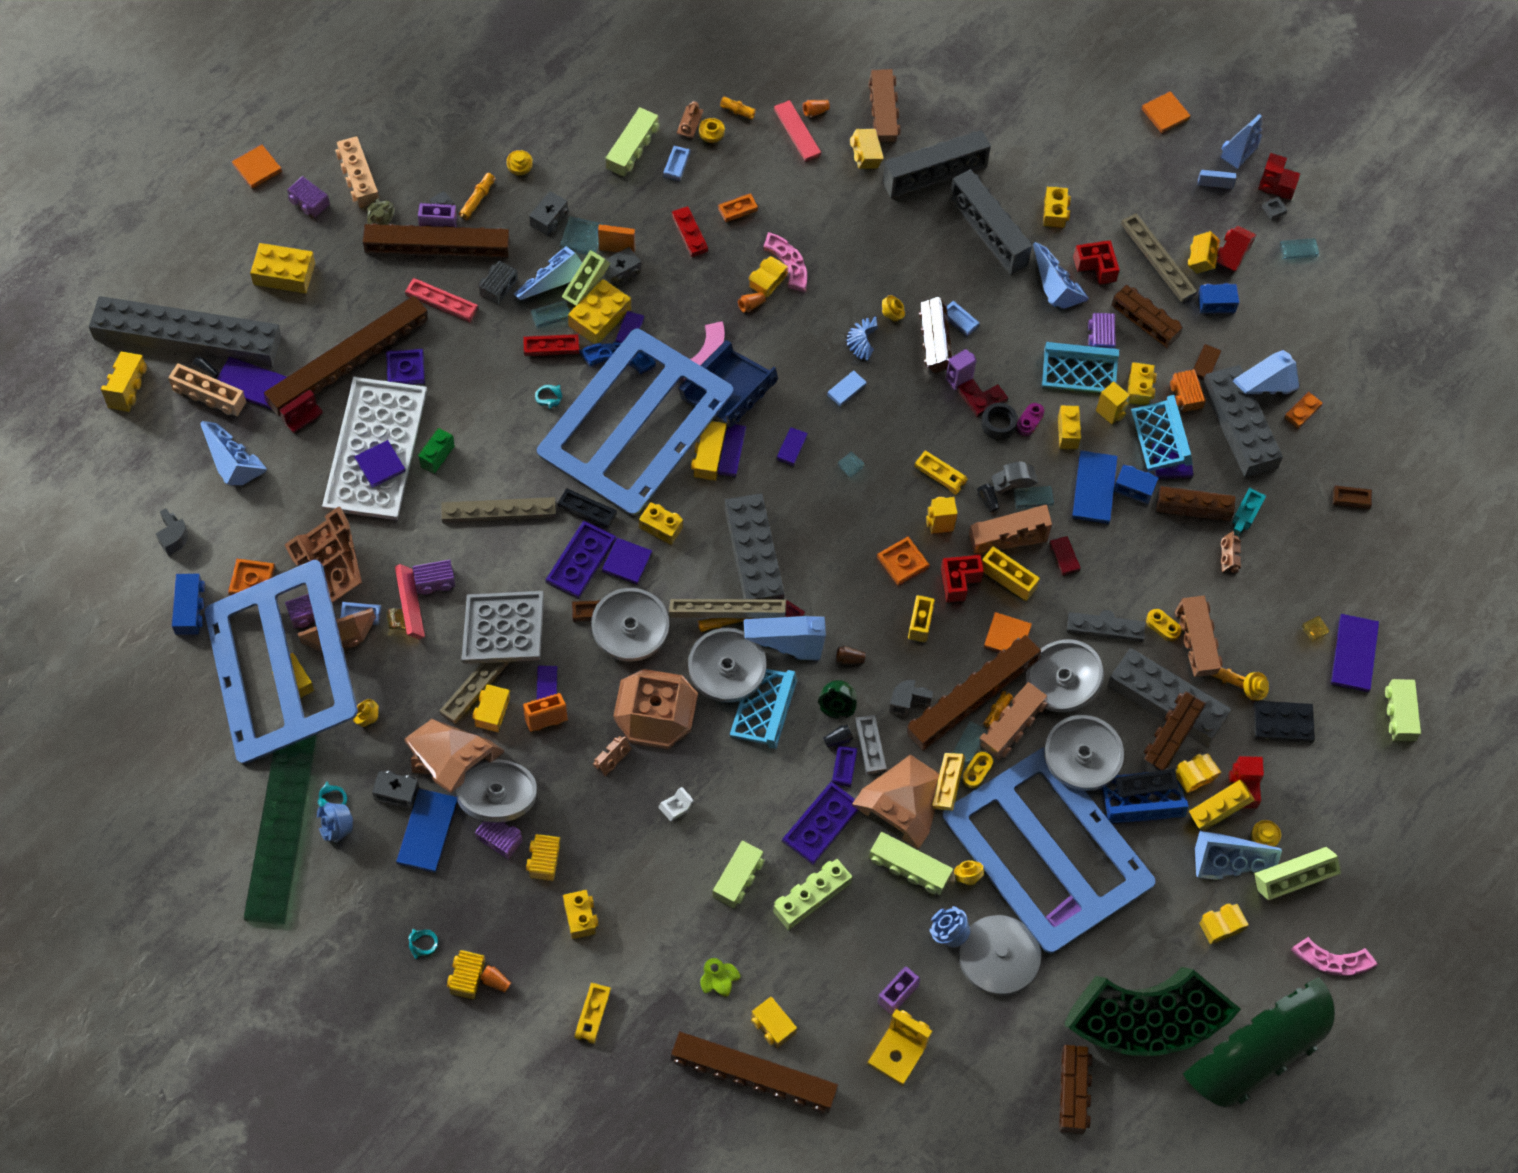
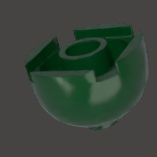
(838, 699)

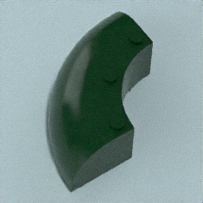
(1153, 1018)
(1265, 1046)

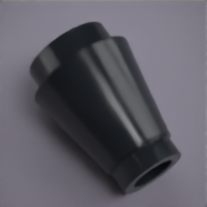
(203, 366)
(988, 497)
(838, 736)

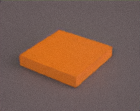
(1165, 112)
(256, 166)
(615, 238)
(903, 561)
(249, 573)
(1004, 632)

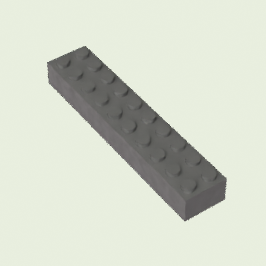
(185, 331)

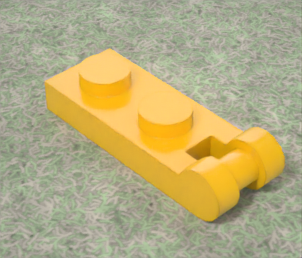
(940, 472)
(592, 1012)

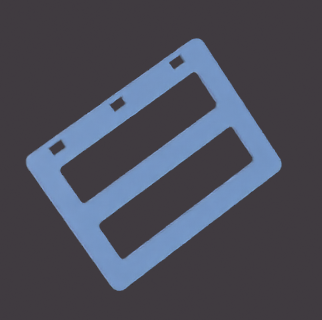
(592, 473)
(227, 663)
(1093, 908)

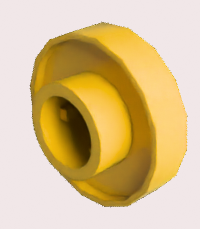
(711, 130)
(519, 162)
(893, 308)
(1256, 686)
(366, 713)
(1266, 833)
(969, 872)

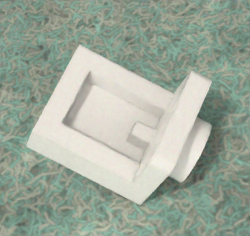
(676, 805)

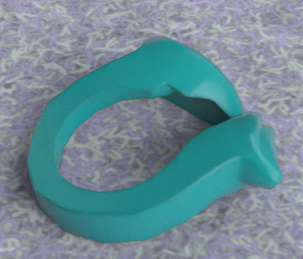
(549, 402)
(328, 788)
(416, 935)

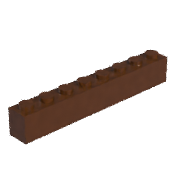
(436, 240)
(974, 692)
(754, 1072)

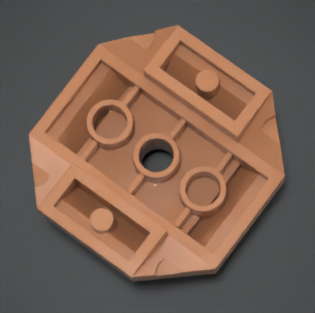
(655, 725)

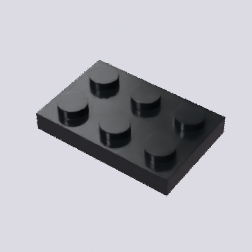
(1283, 721)

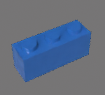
(188, 604)

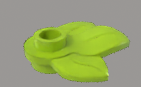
(718, 980)

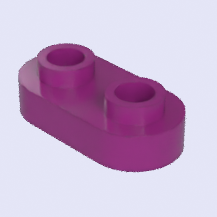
(1031, 418)

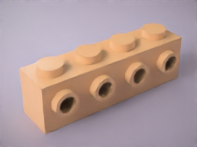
(357, 171)
(207, 390)

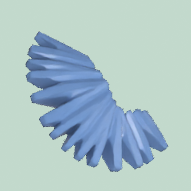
(859, 340)

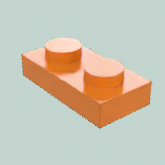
(738, 207)
(1303, 410)

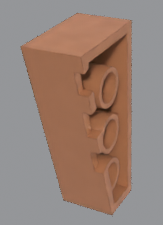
(884, 109)
(1012, 530)
(1199, 635)
(1013, 721)

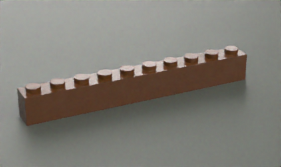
(348, 354)

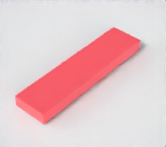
(797, 131)
(442, 300)
(409, 601)

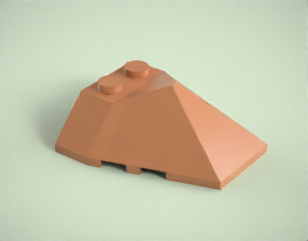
(334, 548)
(450, 752)
(903, 799)

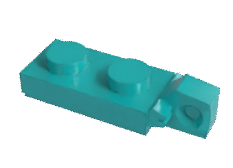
(1247, 510)

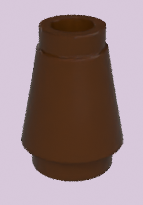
(848, 655)

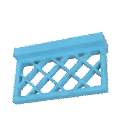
(1078, 353)
(1177, 434)
(779, 712)

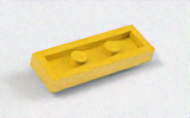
(948, 781)

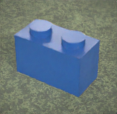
(1218, 298)
(1136, 484)

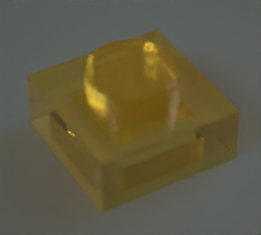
(395, 619)
(1315, 628)

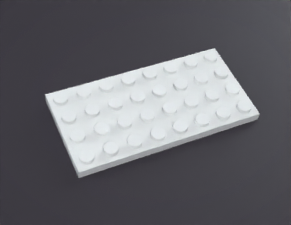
(373, 415)

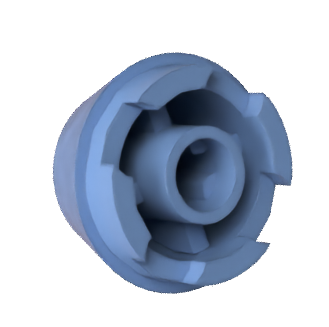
(335, 821)
(950, 927)

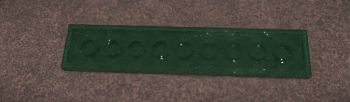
(280, 833)

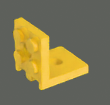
(906, 1038)

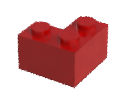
(1278, 179)
(1237, 245)
(1097, 257)
(958, 572)
(1251, 772)

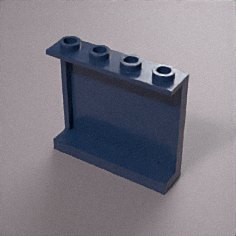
(747, 378)

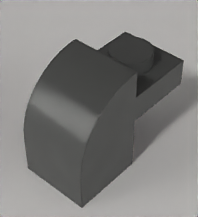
(1014, 475)
(174, 535)
(905, 694)

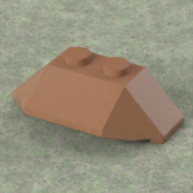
(351, 630)

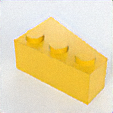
(124, 382)

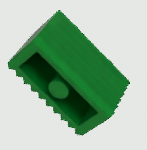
(436, 450)

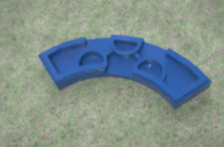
(602, 352)

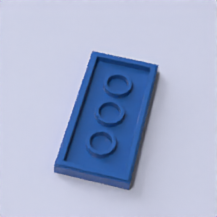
(1094, 487)
(427, 830)

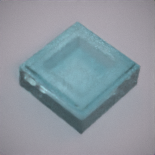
(850, 464)

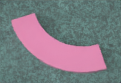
(790, 257)
(714, 339)
(1334, 964)

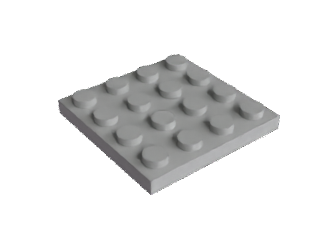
(503, 627)

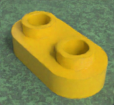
(1163, 624)
(977, 771)

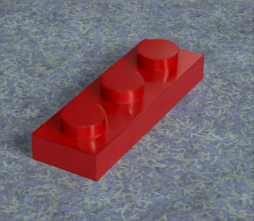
(689, 231)
(551, 345)

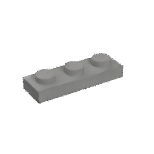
(870, 744)

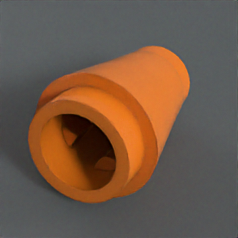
(815, 107)
(751, 301)
(495, 979)

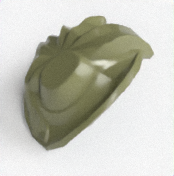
(380, 212)

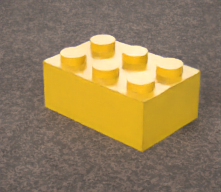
(282, 268)
(599, 312)

